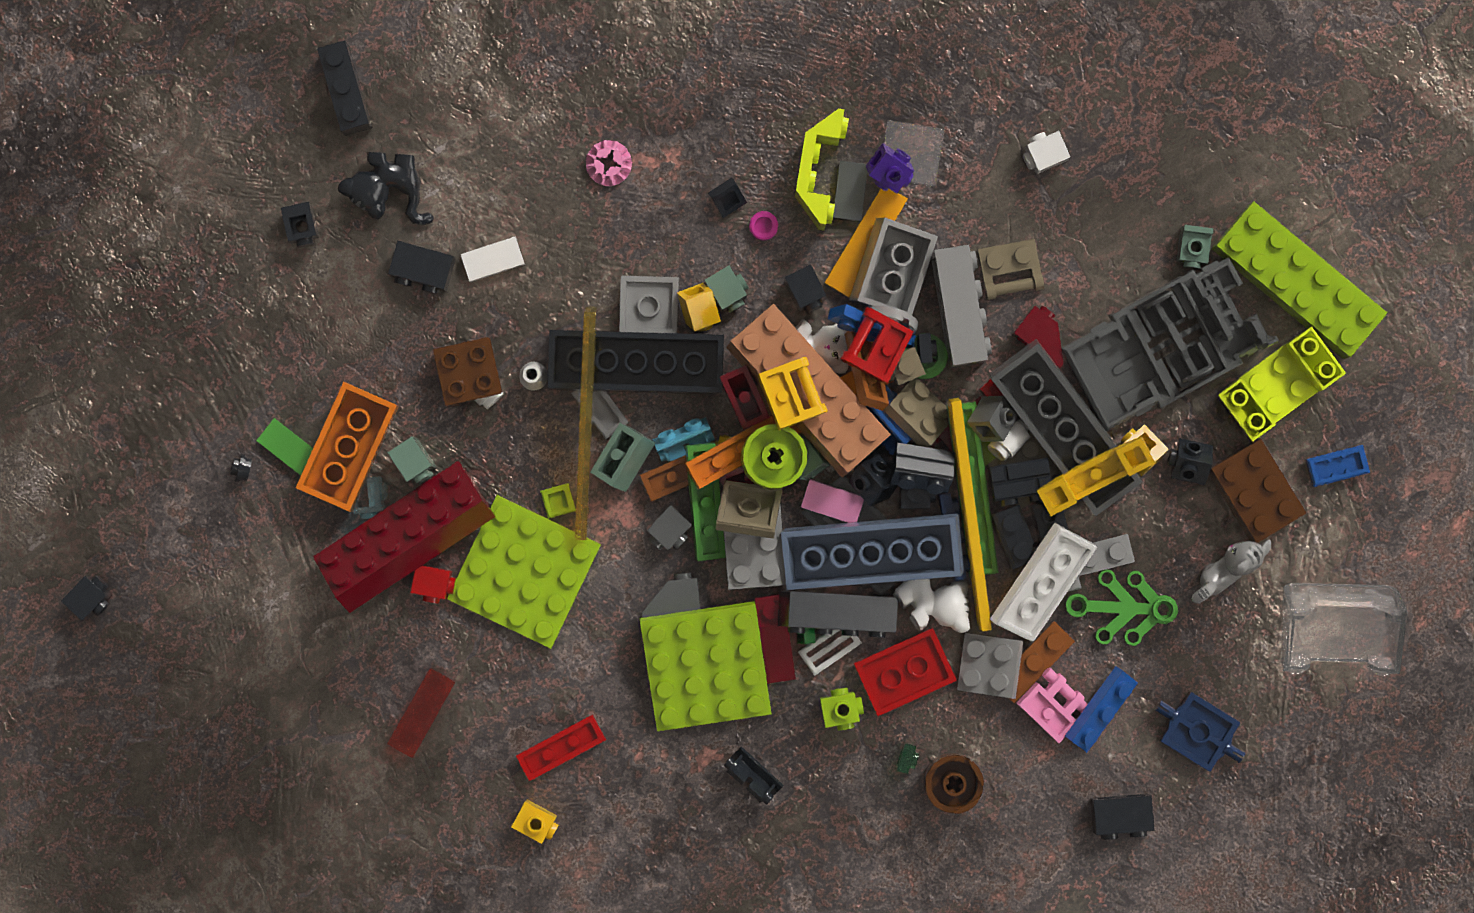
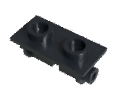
(745, 767)

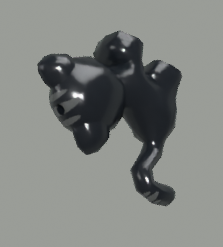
(371, 188)

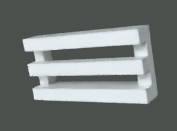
(809, 661)

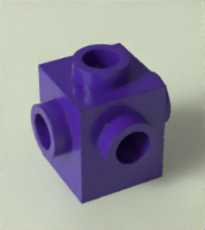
(890, 168)

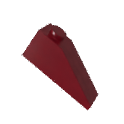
(774, 641)

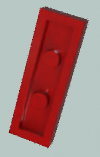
(561, 747)

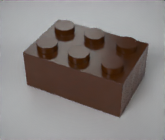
(1256, 491)

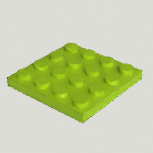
(524, 572)
(705, 666)

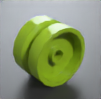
(773, 474)

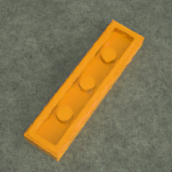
(843, 275)

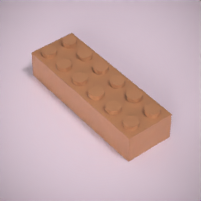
(848, 428)

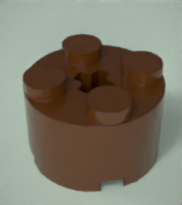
(969, 788)

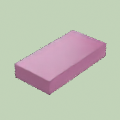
(832, 501)

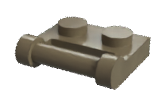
(1006, 260)

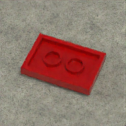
(905, 671)

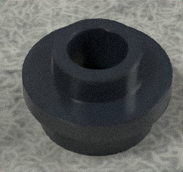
(241, 468)

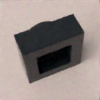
(727, 197)
(926, 348)

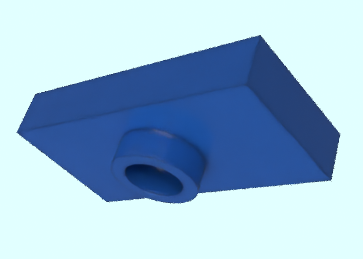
(1337, 465)

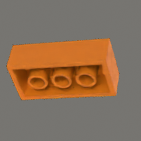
(347, 446)

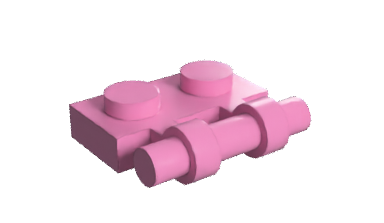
(1046, 711)

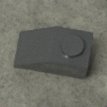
(675, 597)

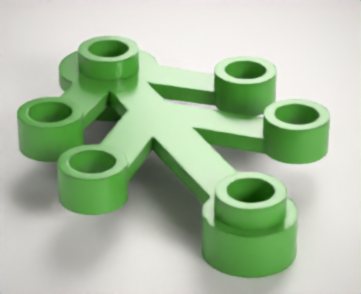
(1126, 607)

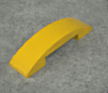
(1095, 474)

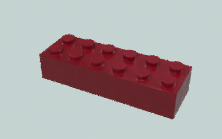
(403, 537)

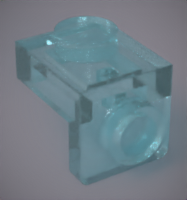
(377, 494)

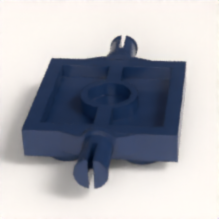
(1200, 731)

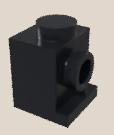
(295, 214)

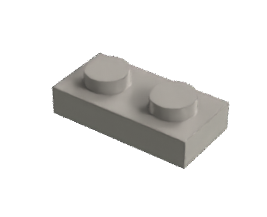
(1109, 554)

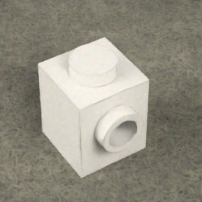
(1045, 152)

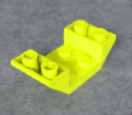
(828, 132)
(1281, 383)

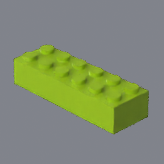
(1299, 280)

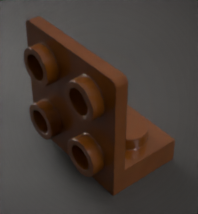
(467, 371)

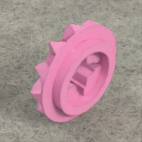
(615, 174)

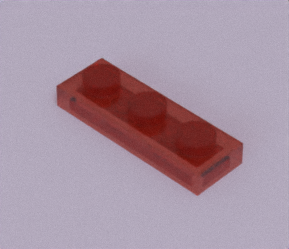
(421, 712)

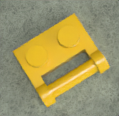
(783, 396)

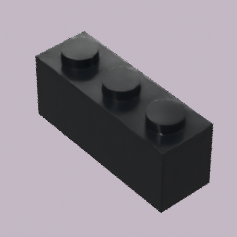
(344, 88)

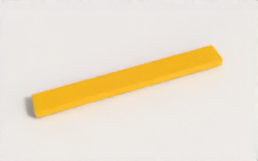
(969, 514)

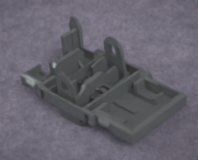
(1120, 368)

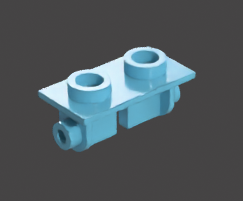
(670, 442)

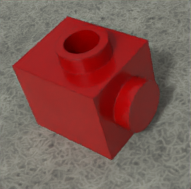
(433, 583)

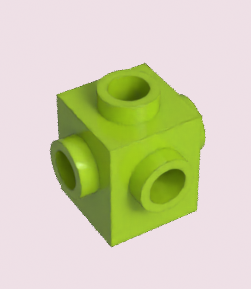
(831, 703)

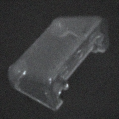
(1343, 626)

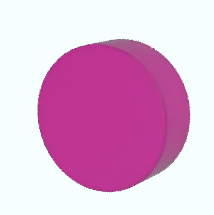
(763, 226)

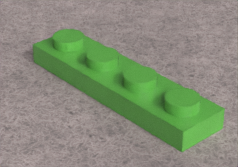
(705, 505)

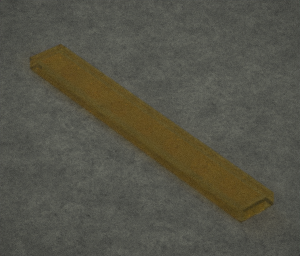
(586, 422)

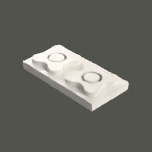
(1043, 582)

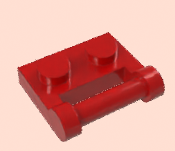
(885, 349)

